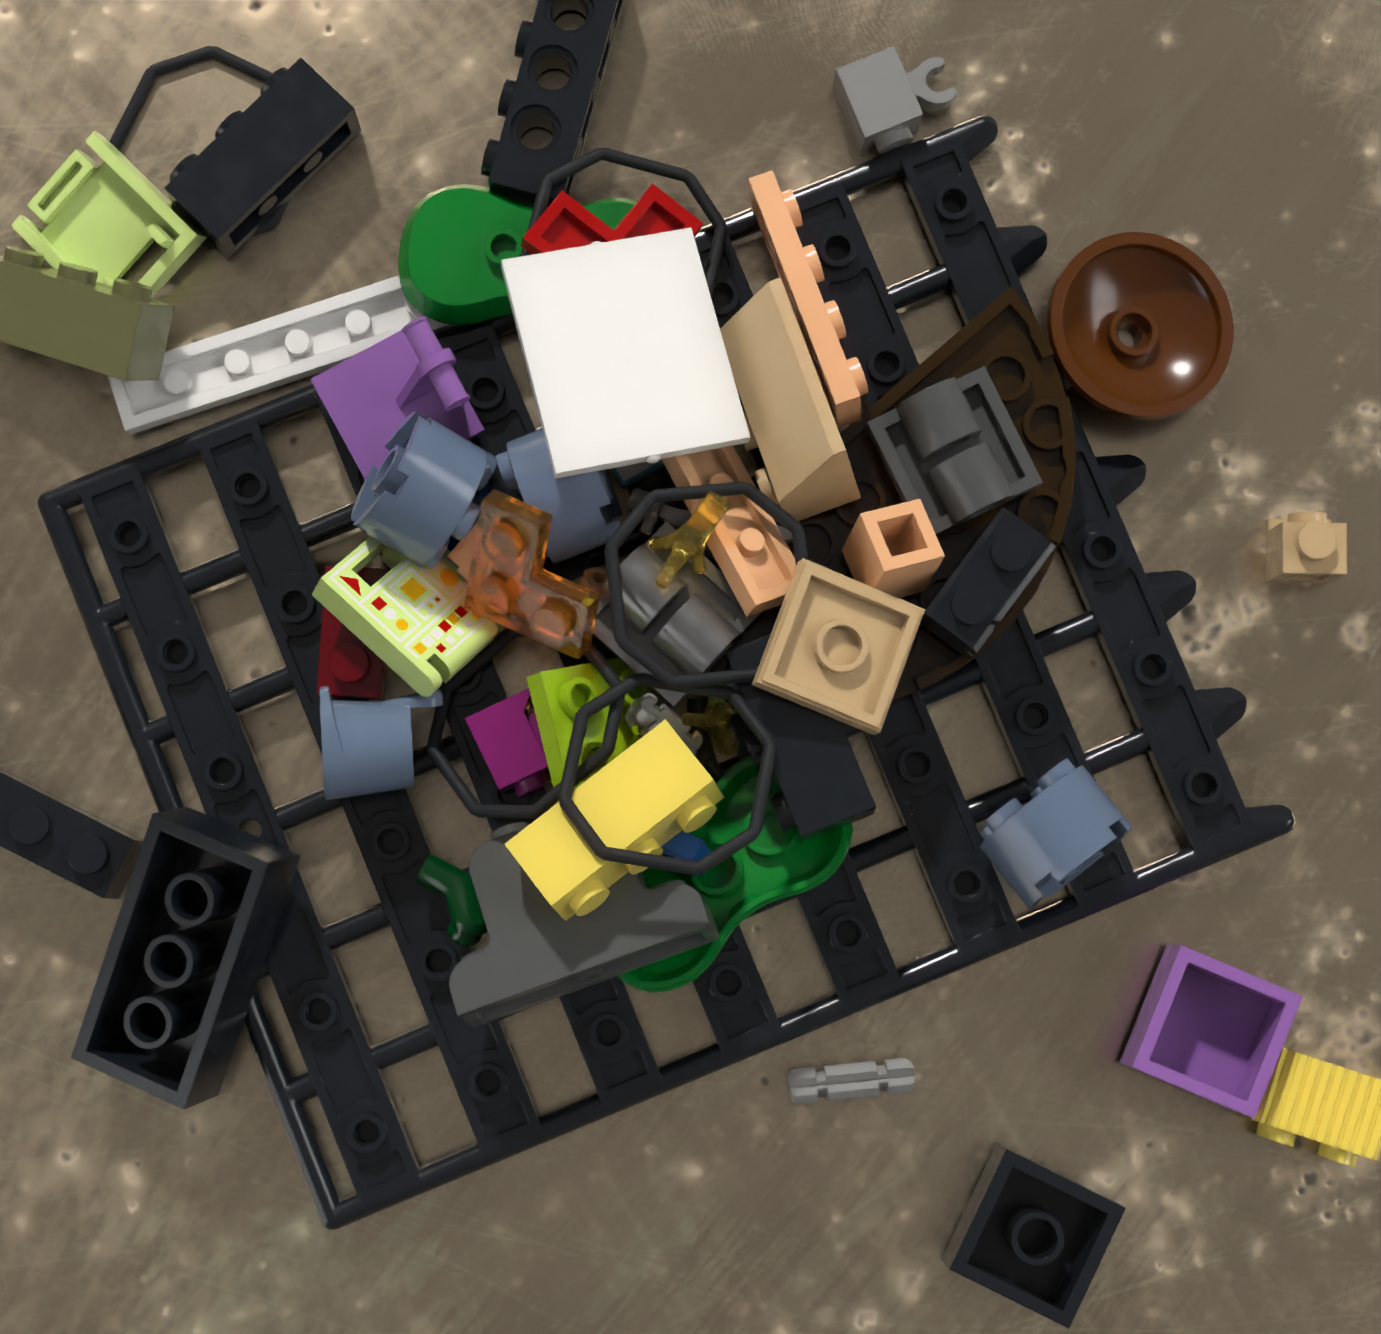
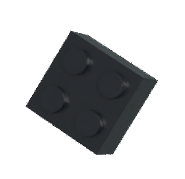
(1033, 1235)

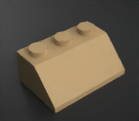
(786, 408)

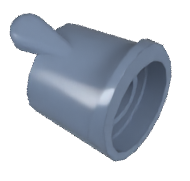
(368, 743)

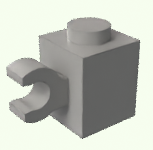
(885, 101)

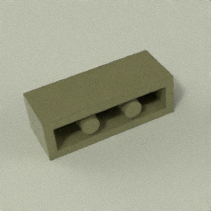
(82, 320)

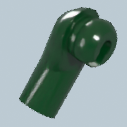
(461, 899)

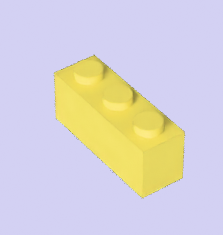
(632, 806)

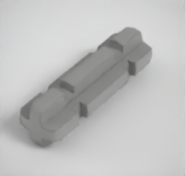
(851, 1081)

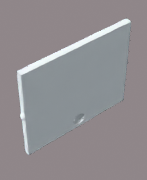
(624, 352)

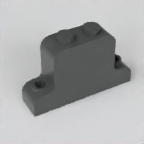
(542, 956)

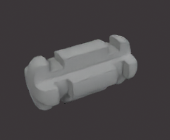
(649, 715)

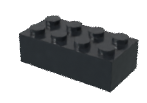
(185, 956)

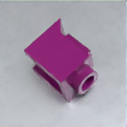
(511, 744)

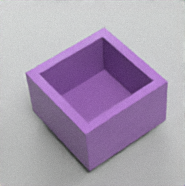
(1211, 1029)

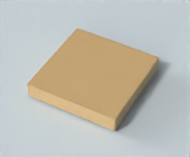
(838, 647)

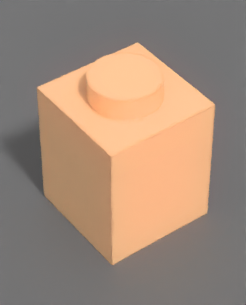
(894, 549)

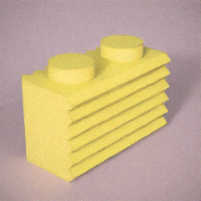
(1323, 1105)

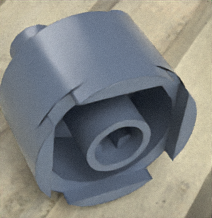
(423, 490)
(579, 503)
(1053, 834)

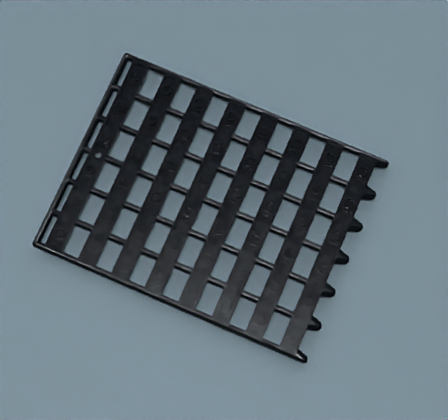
(202, 713)

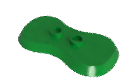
(457, 245)
(747, 880)

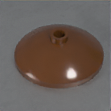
(1166, 304)

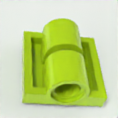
(559, 696)

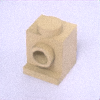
(1305, 549)

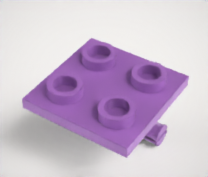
(386, 384)

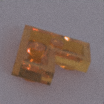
(513, 587)

